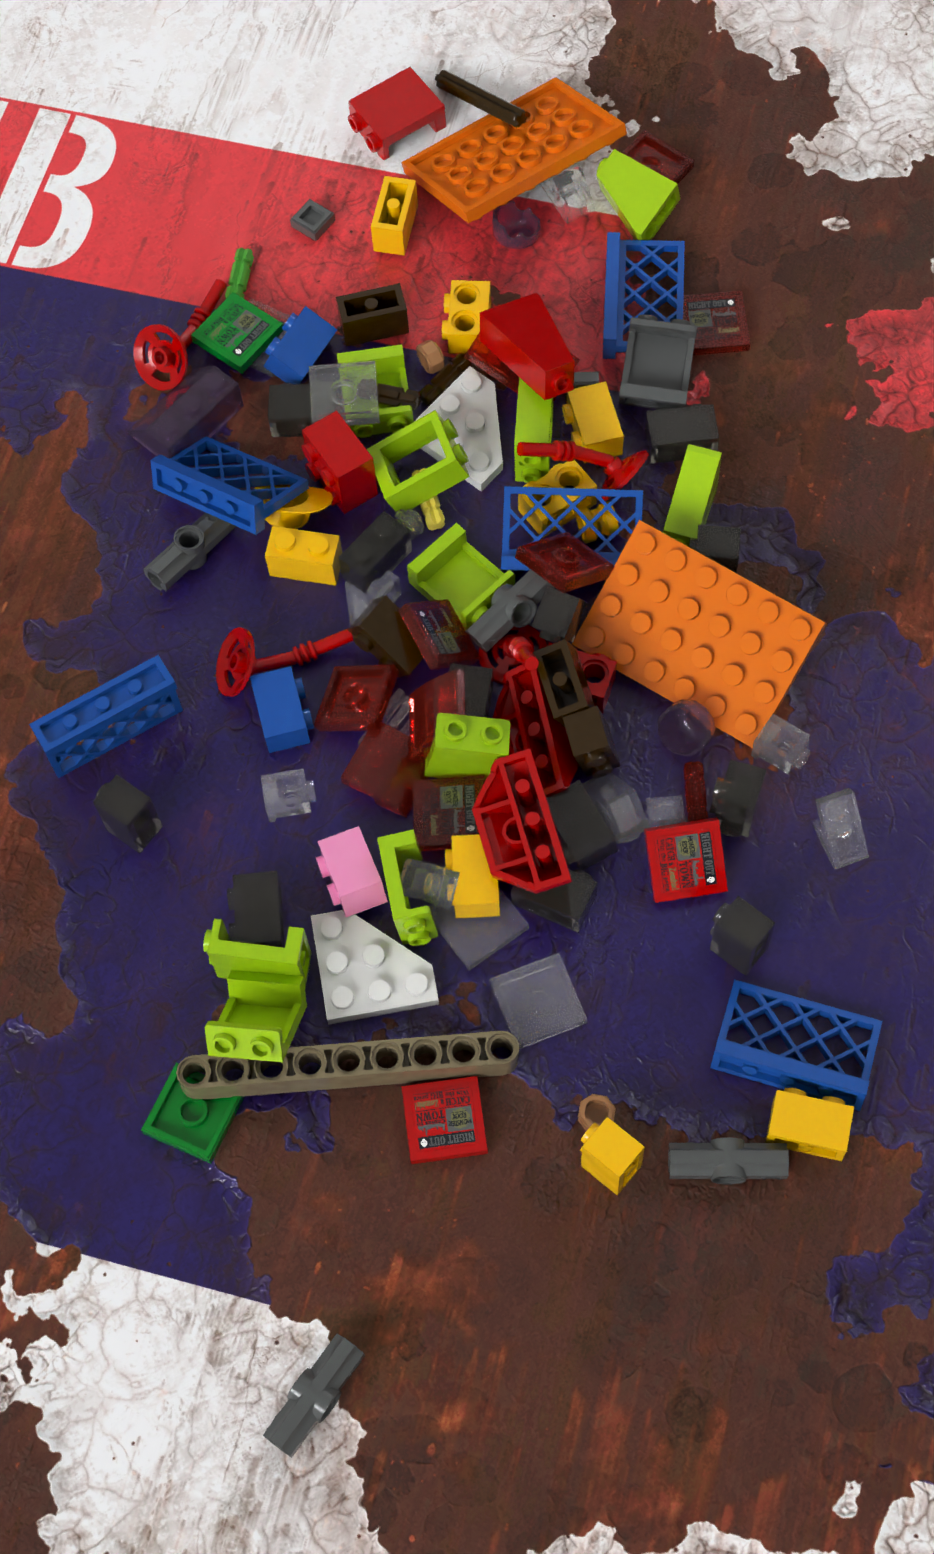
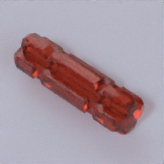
(695, 791)

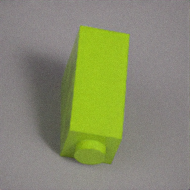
(637, 194)
(693, 493)

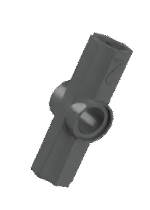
(187, 550)
(509, 608)
(728, 1160)
(314, 1395)

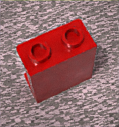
(394, 111)

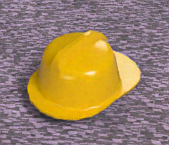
(298, 511)

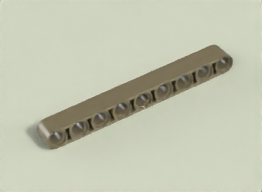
(366, 1074)

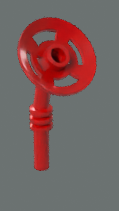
(167, 355)
(618, 470)
(517, 650)
(245, 663)

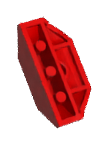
(533, 727)
(519, 826)

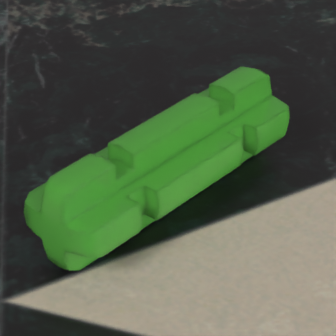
(240, 272)

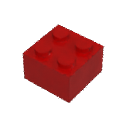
(339, 462)

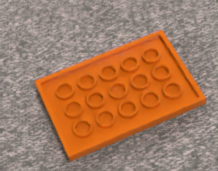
(497, 162)
(699, 632)

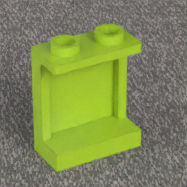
(389, 371)
(457, 573)
(466, 745)
(413, 925)
(240, 956)
(258, 1016)

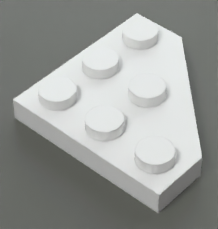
(474, 413)
(367, 970)

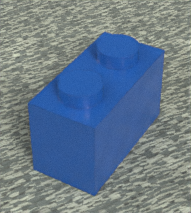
(299, 347)
(280, 709)

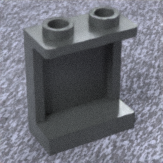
(657, 363)

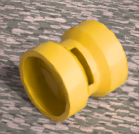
(605, 524)

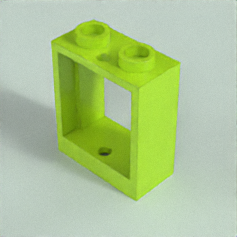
(535, 425)
(432, 479)

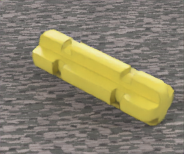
(431, 509)

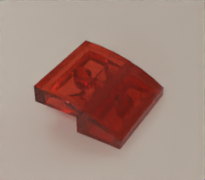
(436, 696)
(385, 769)

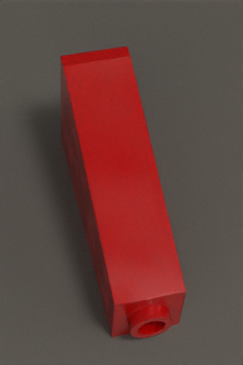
(529, 344)

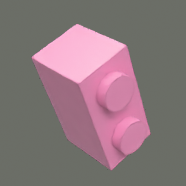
(352, 872)

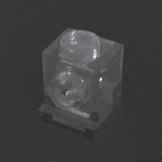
(782, 734)
(281, 785)

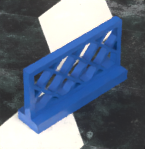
(616, 287)
(222, 496)
(508, 559)
(112, 702)
(781, 1069)

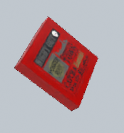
(686, 860)
(444, 1120)

